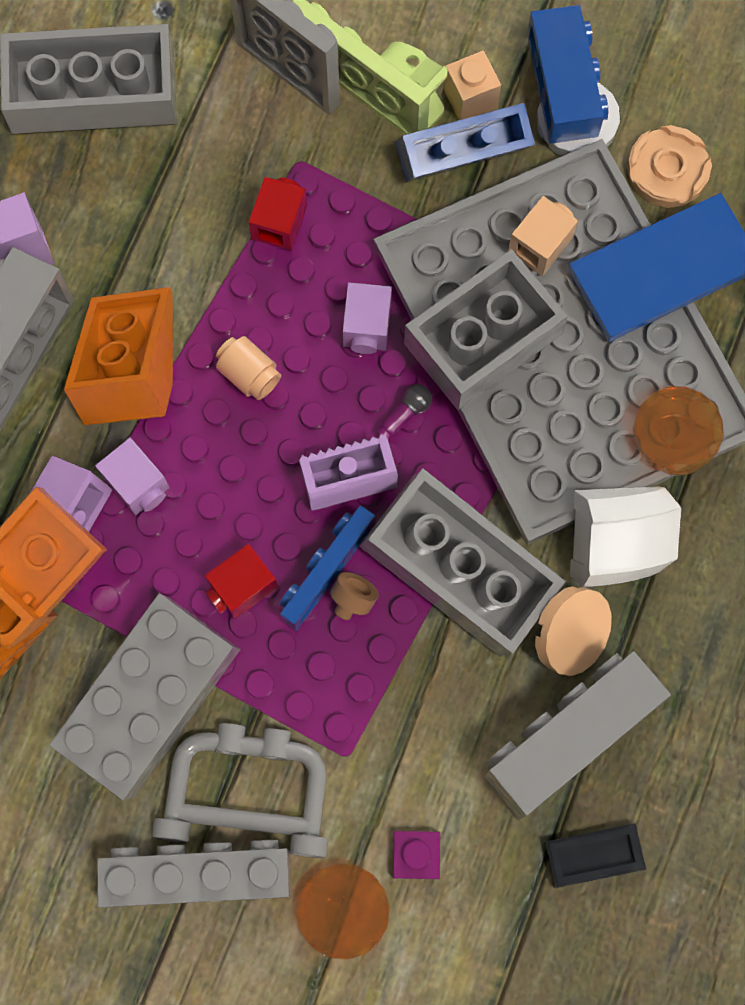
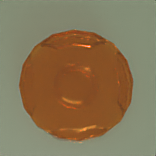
(678, 430)
(343, 911)

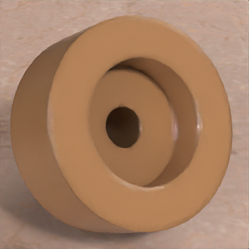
(353, 595)

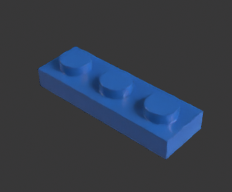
(325, 567)

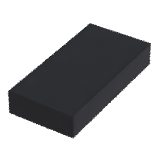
(595, 855)

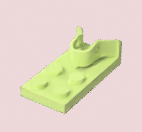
(385, 82)

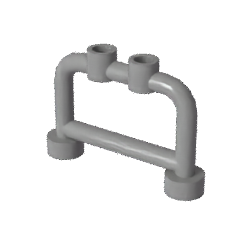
(232, 741)

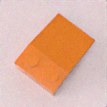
(124, 358)

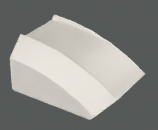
(623, 534)

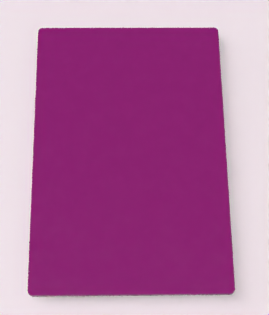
(242, 483)

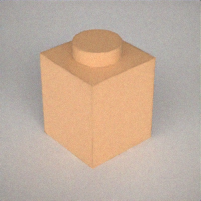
(472, 86)
(543, 234)

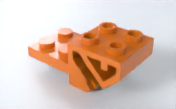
(40, 563)

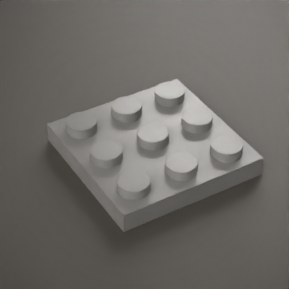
(290, 47)

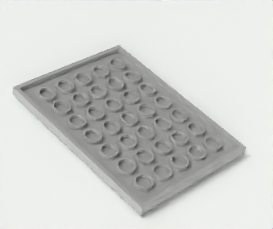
(573, 405)

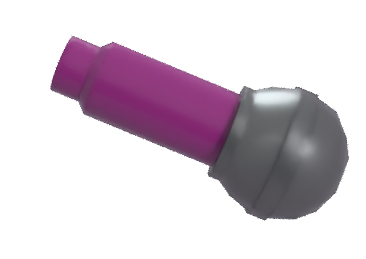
(414, 401)

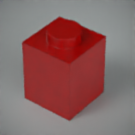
(278, 212)
(240, 582)

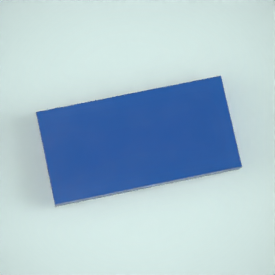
(662, 267)

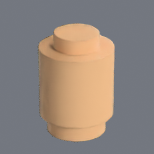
(247, 367)

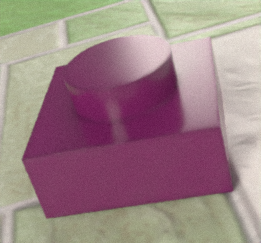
(416, 855)

